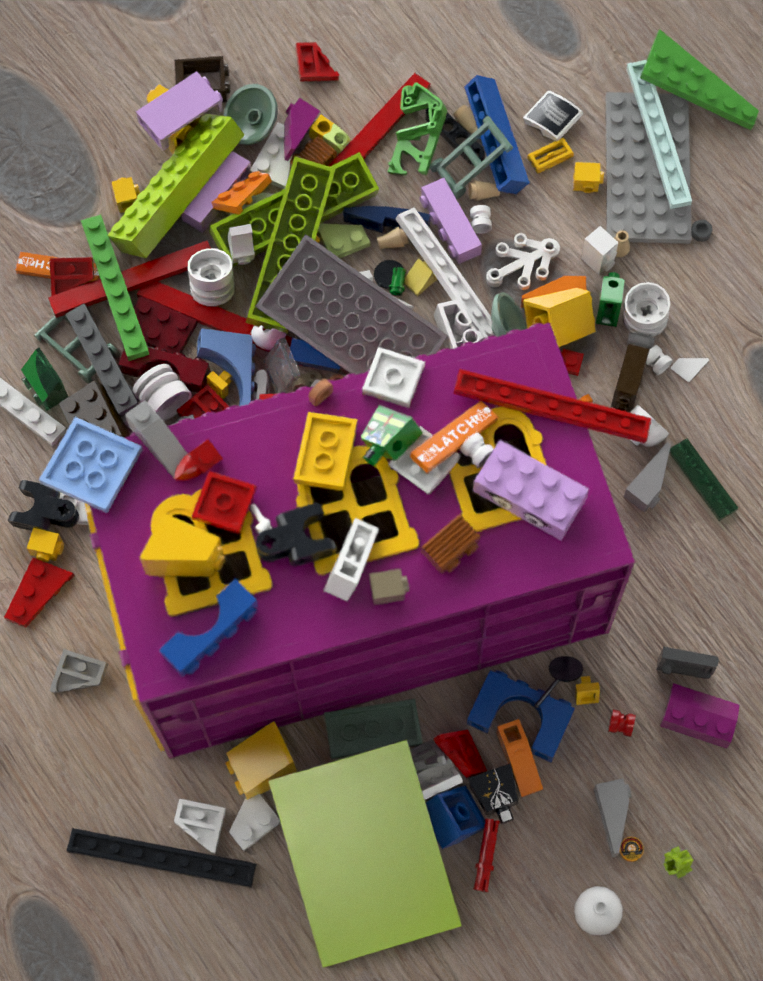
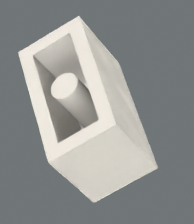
(599, 250)

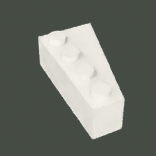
(456, 323)

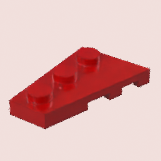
(35, 590)

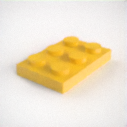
(325, 451)

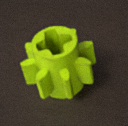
(678, 862)

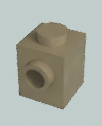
(388, 586)

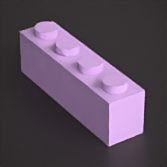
(200, 211)
(451, 221)

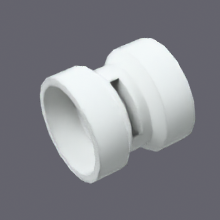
(481, 221)
(658, 360)
(476, 450)

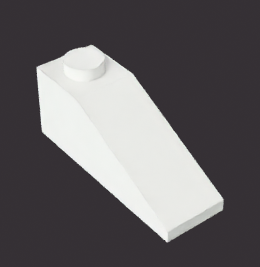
(351, 560)

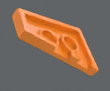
(241, 193)

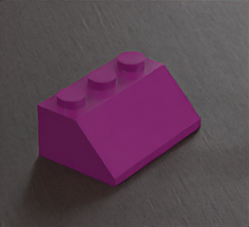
(700, 716)

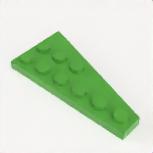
(684, 76)

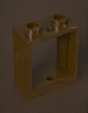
(204, 65)
(630, 378)

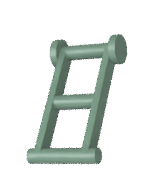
(440, 164)
(84, 373)

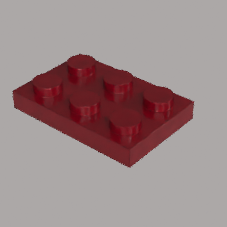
(163, 326)

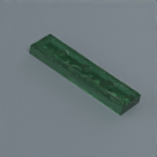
(703, 479)

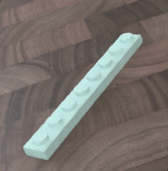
(659, 138)

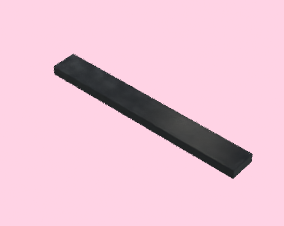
(161, 858)

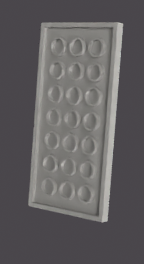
(633, 182)
(344, 311)

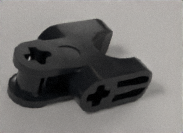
(46, 510)
(290, 540)

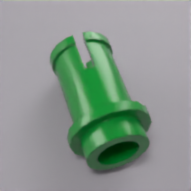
(397, 284)

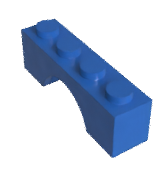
(186, 651)

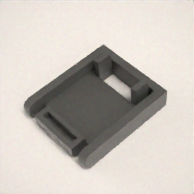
(686, 663)

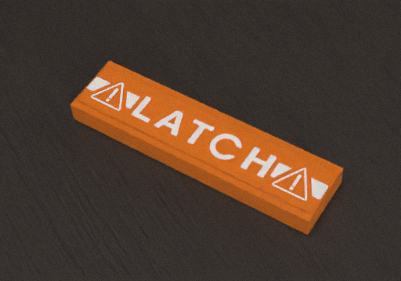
(39, 266)
(452, 437)

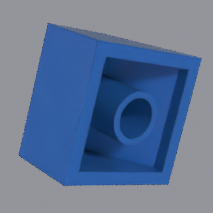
(454, 816)

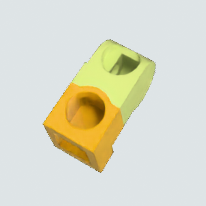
(329, 133)

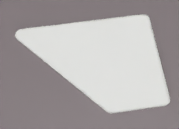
(688, 367)

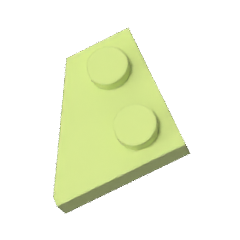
(343, 238)

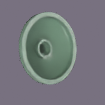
(246, 106)
(505, 315)

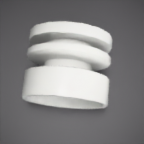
(211, 277)
(645, 299)
(162, 391)

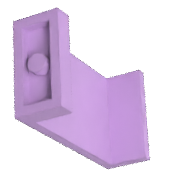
(178, 108)

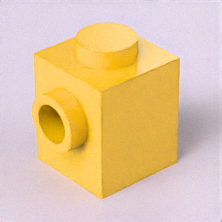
(587, 177)
(125, 193)
(45, 545)

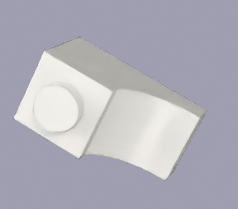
(241, 244)

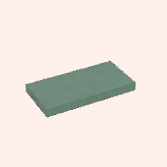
(372, 727)

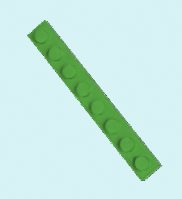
(115, 288)

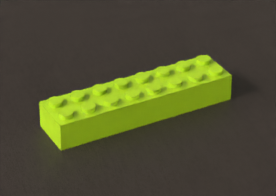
(175, 185)
(349, 188)
(298, 215)

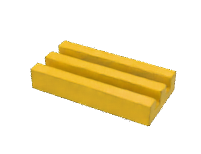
(558, 156)

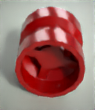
(621, 723)

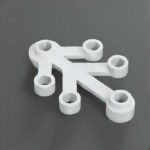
(524, 260)

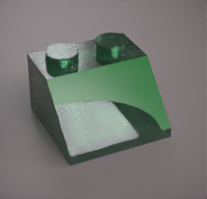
(43, 380)

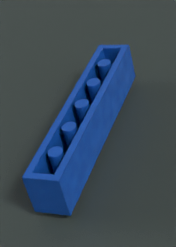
(484, 102)

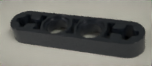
(457, 132)

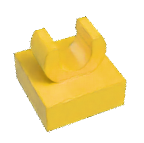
(219, 383)
(587, 692)

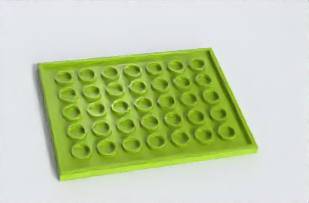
(364, 853)

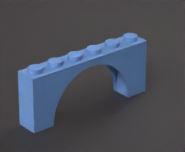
(233, 354)

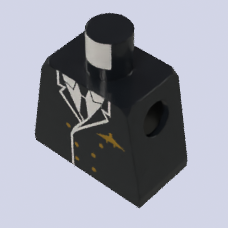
(495, 792)

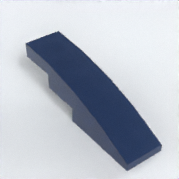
(377, 217)

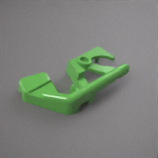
(413, 100)

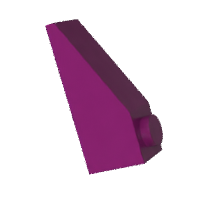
(297, 124)

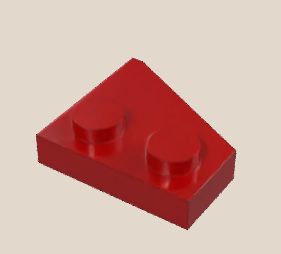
(313, 63)
(70, 273)
(204, 401)
(462, 752)

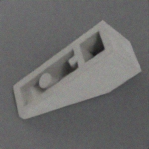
(156, 436)
(647, 485)
(613, 806)

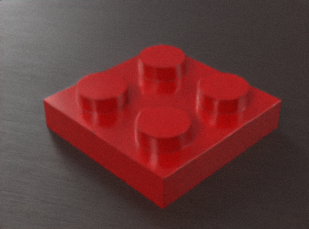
(224, 502)

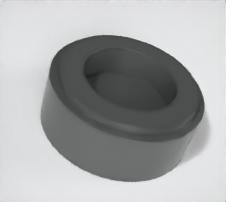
(701, 230)

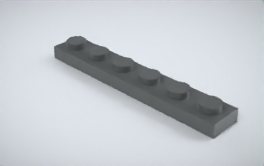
(102, 360)

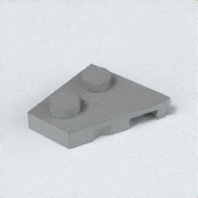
(77, 672)

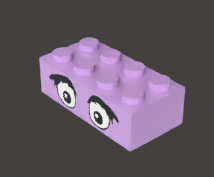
(530, 490)

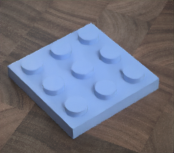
(90, 464)

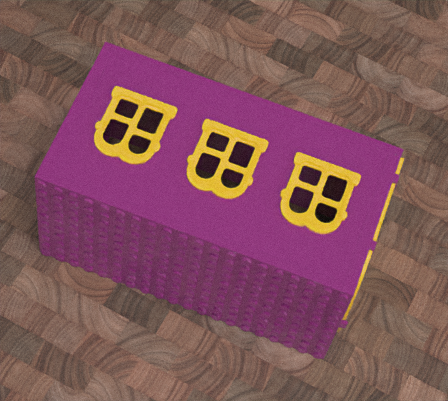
(325, 653)

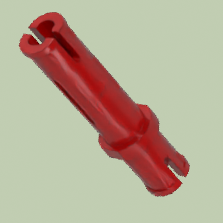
(486, 855)

